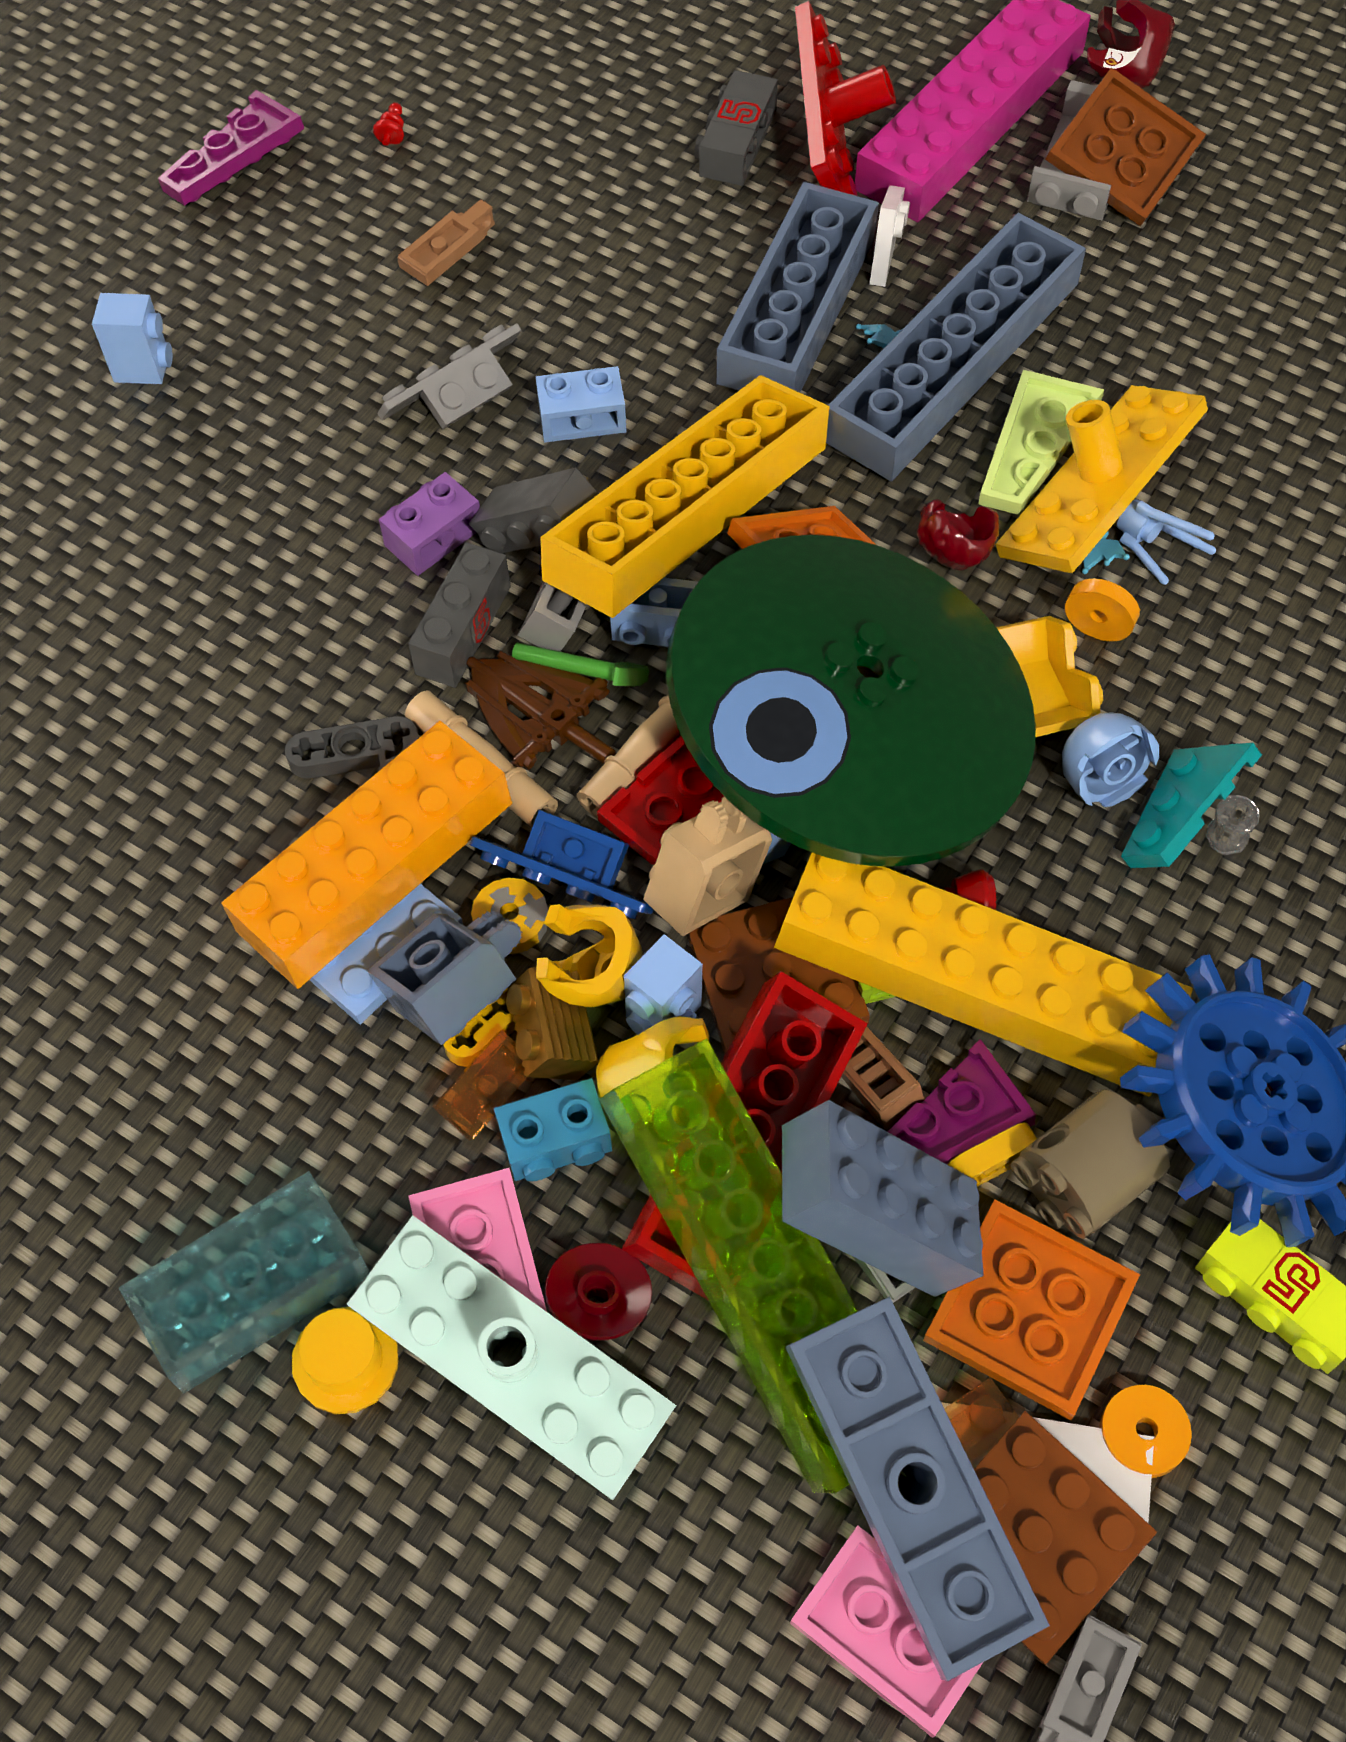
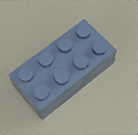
(880, 1200)

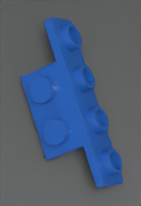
(571, 855)

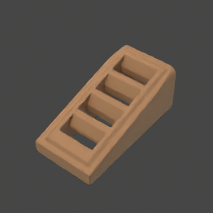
(892, 1098)

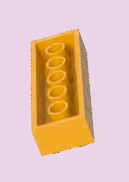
(368, 853)

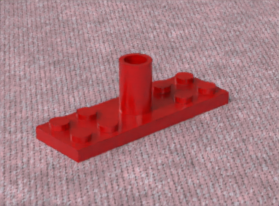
(834, 101)

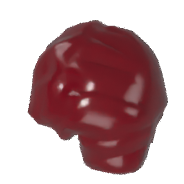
(956, 537)

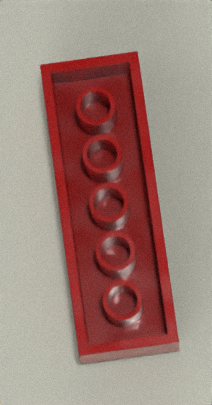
(781, 1067)

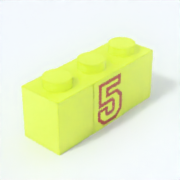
(1281, 1292)

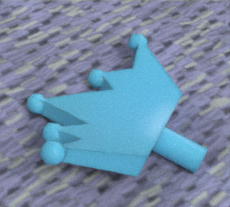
(881, 334)
(1106, 550)

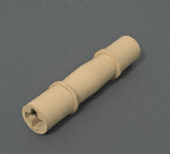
(637, 752)
(525, 793)

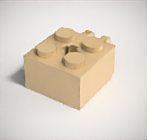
(706, 866)

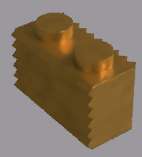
(551, 1034)

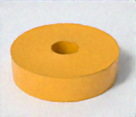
(1102, 609)
(1162, 1413)

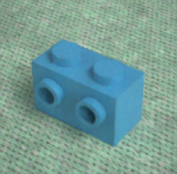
(554, 1130)

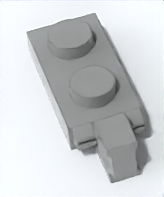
(1090, 1684)

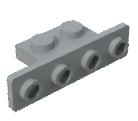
(461, 385)

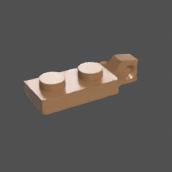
(446, 242)

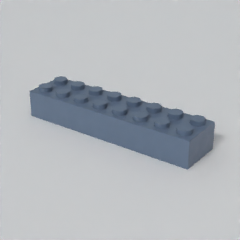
(953, 346)

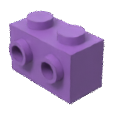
(429, 523)

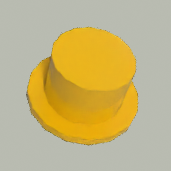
(343, 1362)

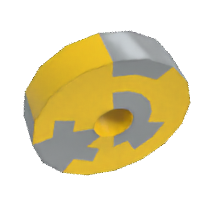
(518, 897)

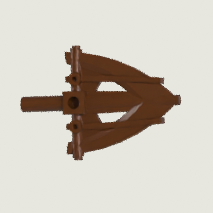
(557, 719)

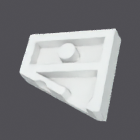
(890, 226)

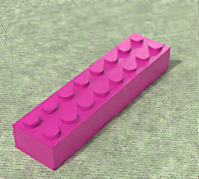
(972, 103)

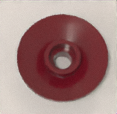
(600, 1272)

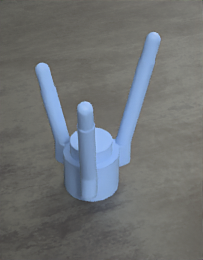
(1144, 523)

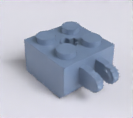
(447, 971)

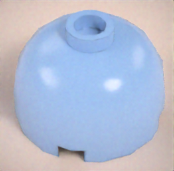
(1108, 758)

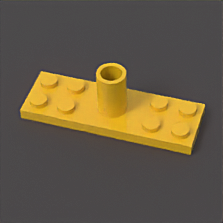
(1109, 467)

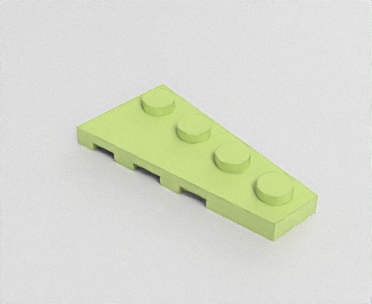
(1032, 439)

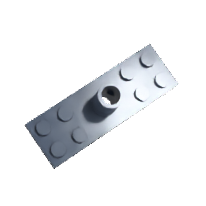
(945, 1535)

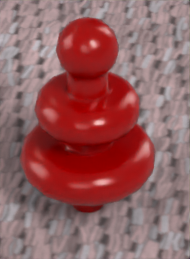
(389, 127)

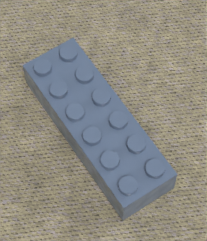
(798, 289)

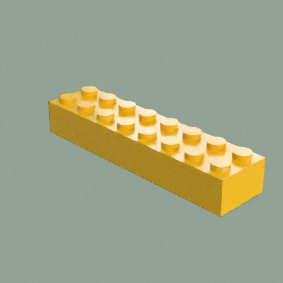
(683, 495)
(972, 964)

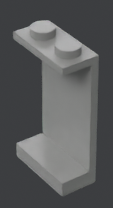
(1064, 191)

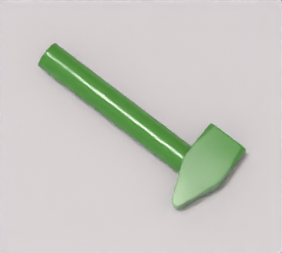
(619, 673)

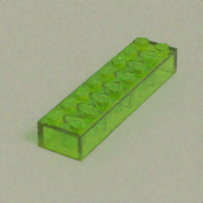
(726, 1216)

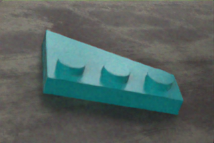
(1180, 799)

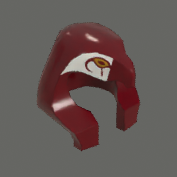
(1132, 56)

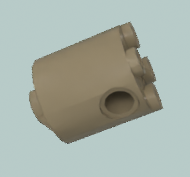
(1091, 1163)

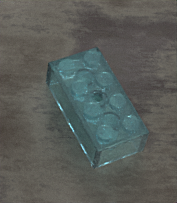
(197, 1301)

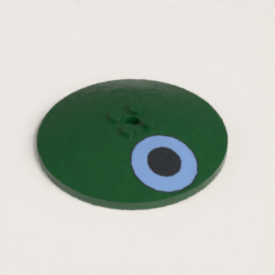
(839, 758)

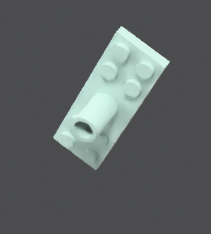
(561, 1391)

